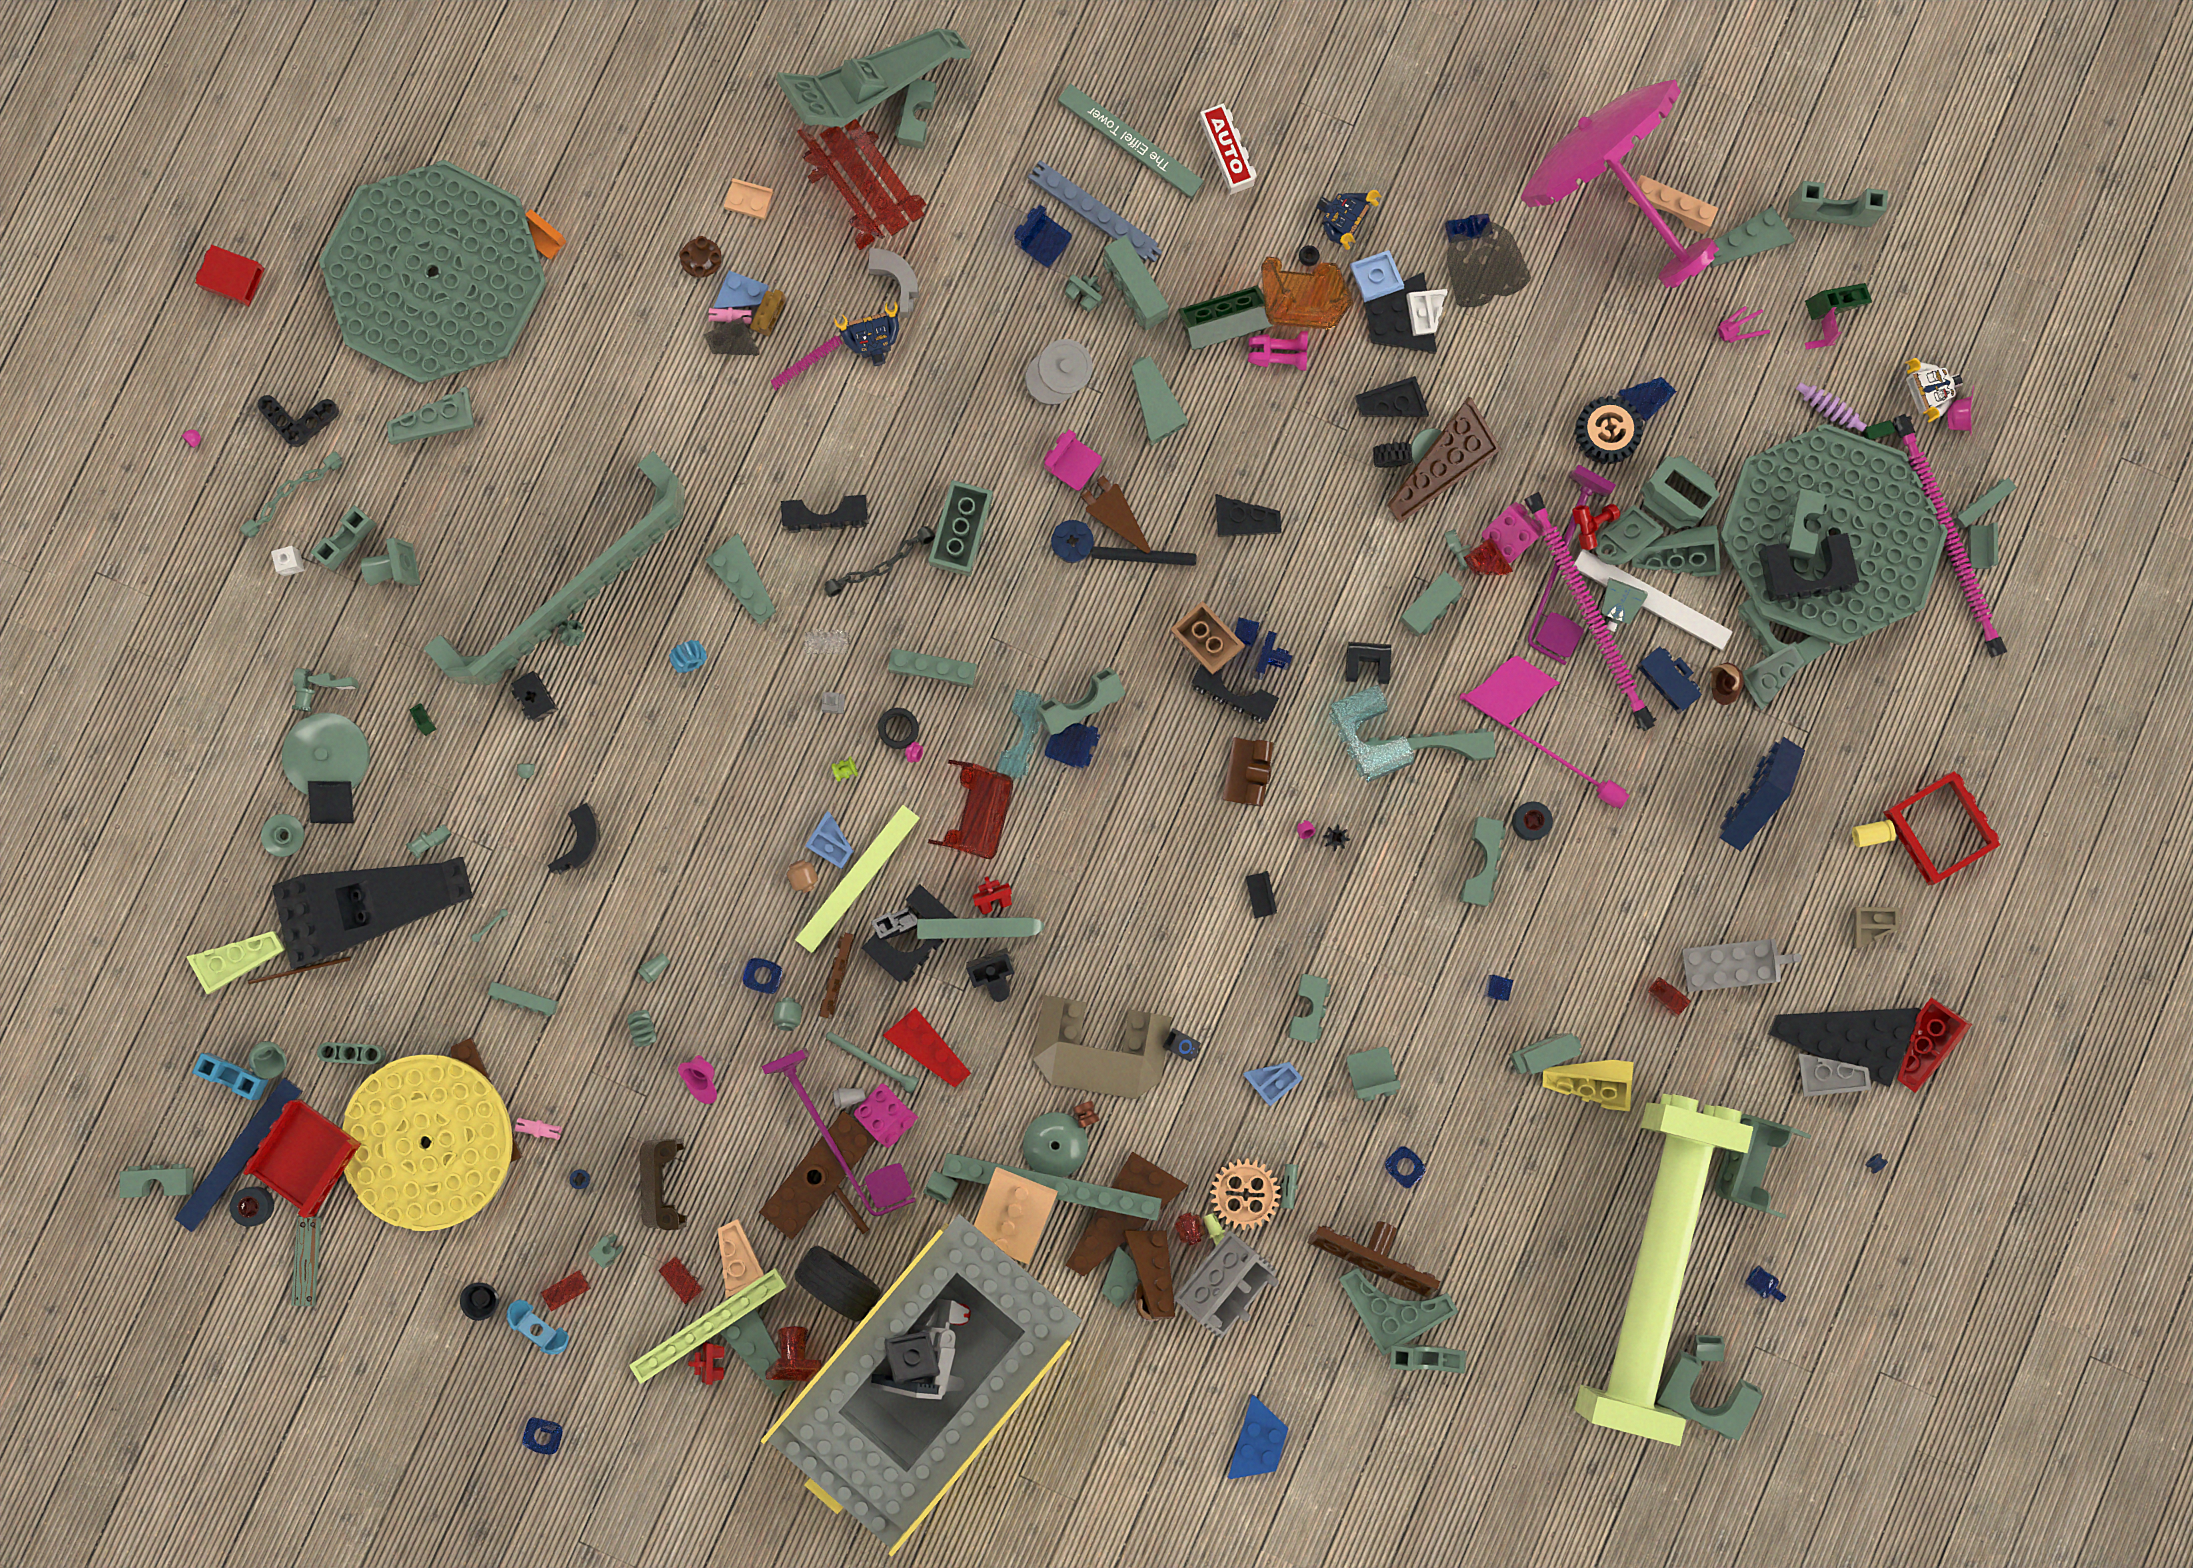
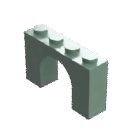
(1809, 204)
(1760, 629)
(1546, 1053)
(1728, 1419)

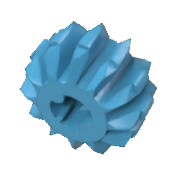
(687, 656)

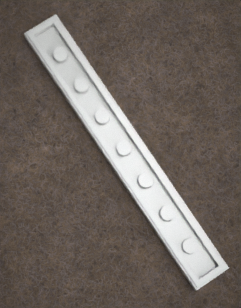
(1657, 602)

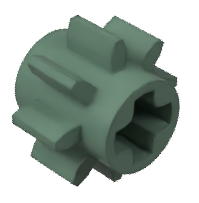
(571, 633)

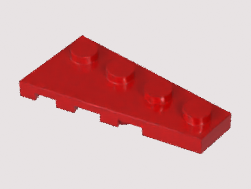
(924, 1044)

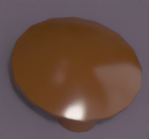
(700, 257)

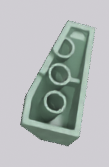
(1687, 551)

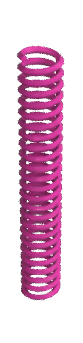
(809, 358)

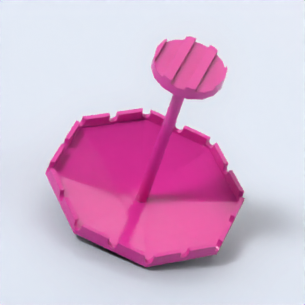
(1607, 138)

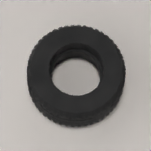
(837, 1283)

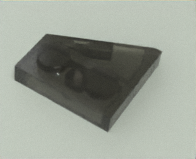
(732, 339)

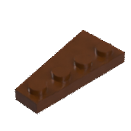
(835, 982)
(1153, 1269)

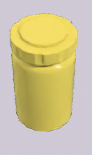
(1873, 833)

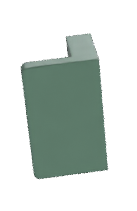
(1983, 546)

